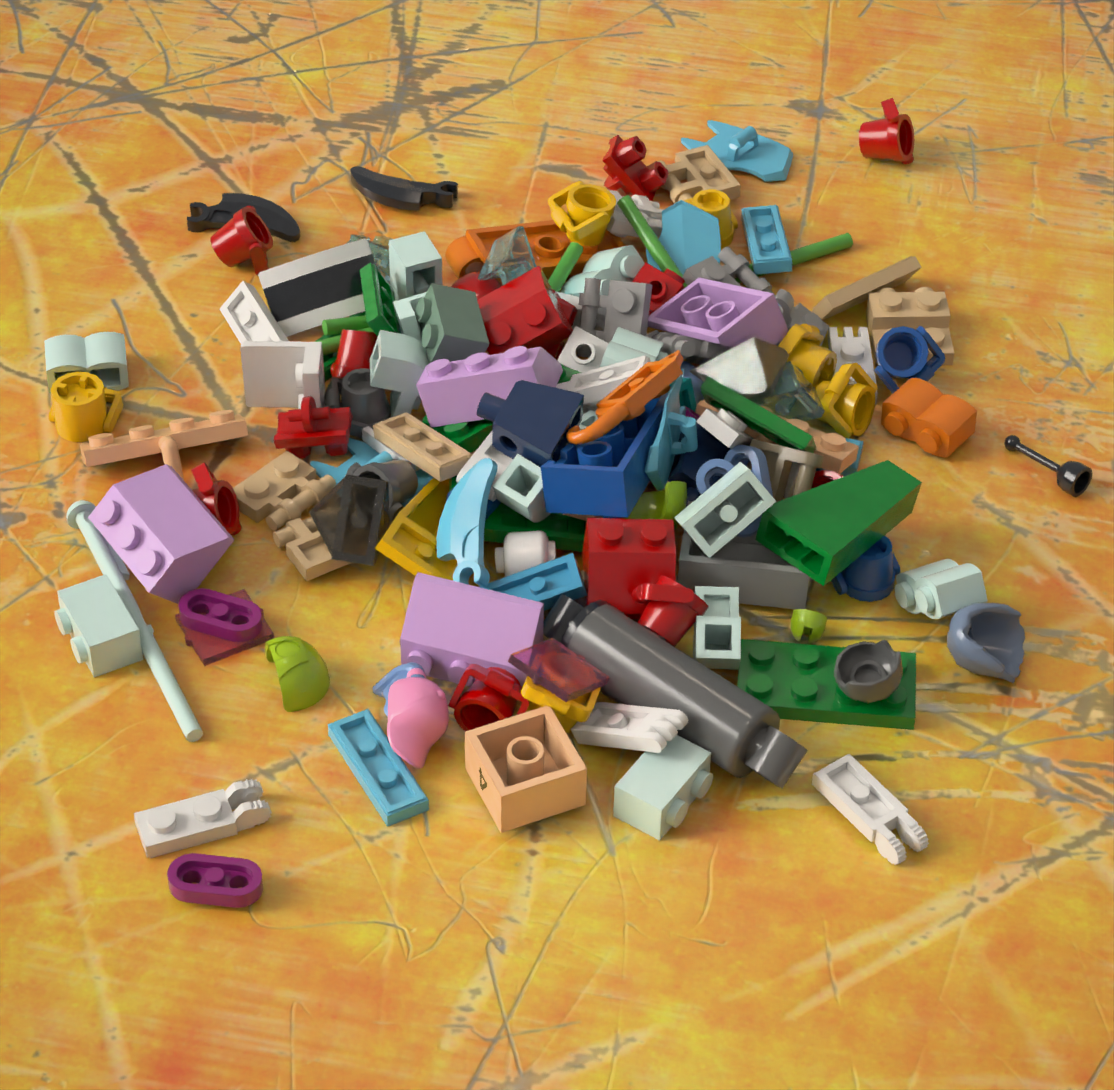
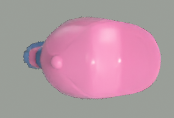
(414, 711)

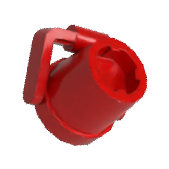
(888, 137)
(243, 239)
(353, 352)
(218, 498)
(669, 608)
(488, 699)

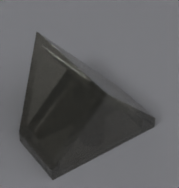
(747, 368)
(354, 518)

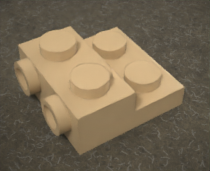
(910, 309)

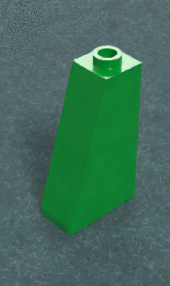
(838, 520)

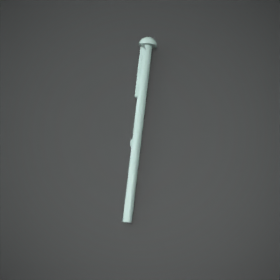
(114, 567)

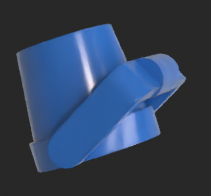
(904, 354)
(870, 575)

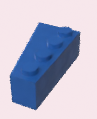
(606, 473)

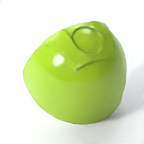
(662, 503)
(300, 672)

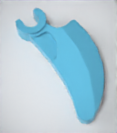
(463, 523)

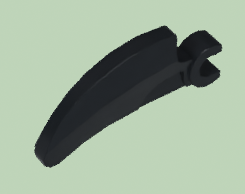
(402, 192)
(275, 217)

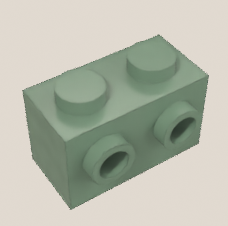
(451, 323)

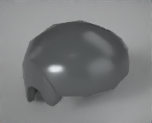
(868, 671)

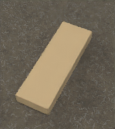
(858, 291)
(422, 446)

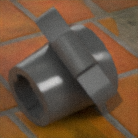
(366, 402)
(401, 479)

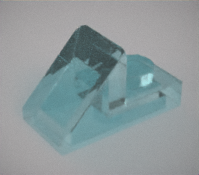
(508, 257)

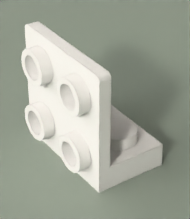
(282, 373)

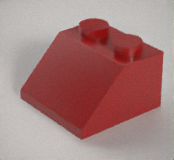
(523, 314)
(625, 555)

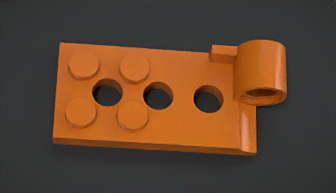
(545, 239)

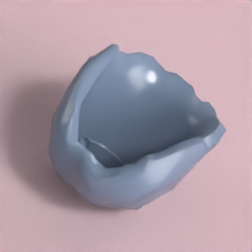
(987, 640)

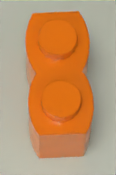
(928, 417)

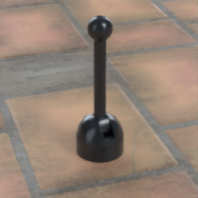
(1071, 476)

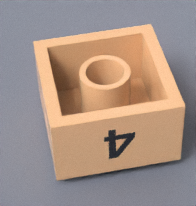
(525, 768)

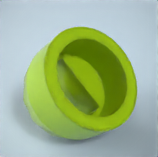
(808, 623)

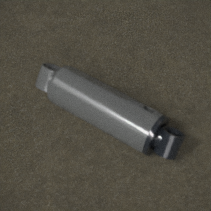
(653, 673)

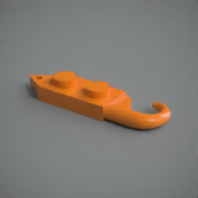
(630, 398)

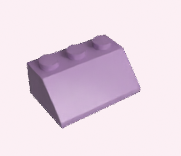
(721, 314)
(455, 388)
(161, 531)
(465, 625)

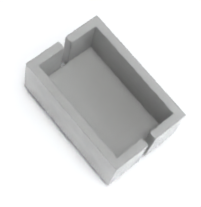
(745, 564)

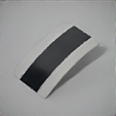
(317, 287)

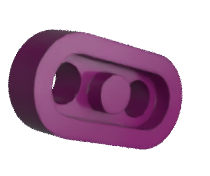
(222, 614)
(217, 880)

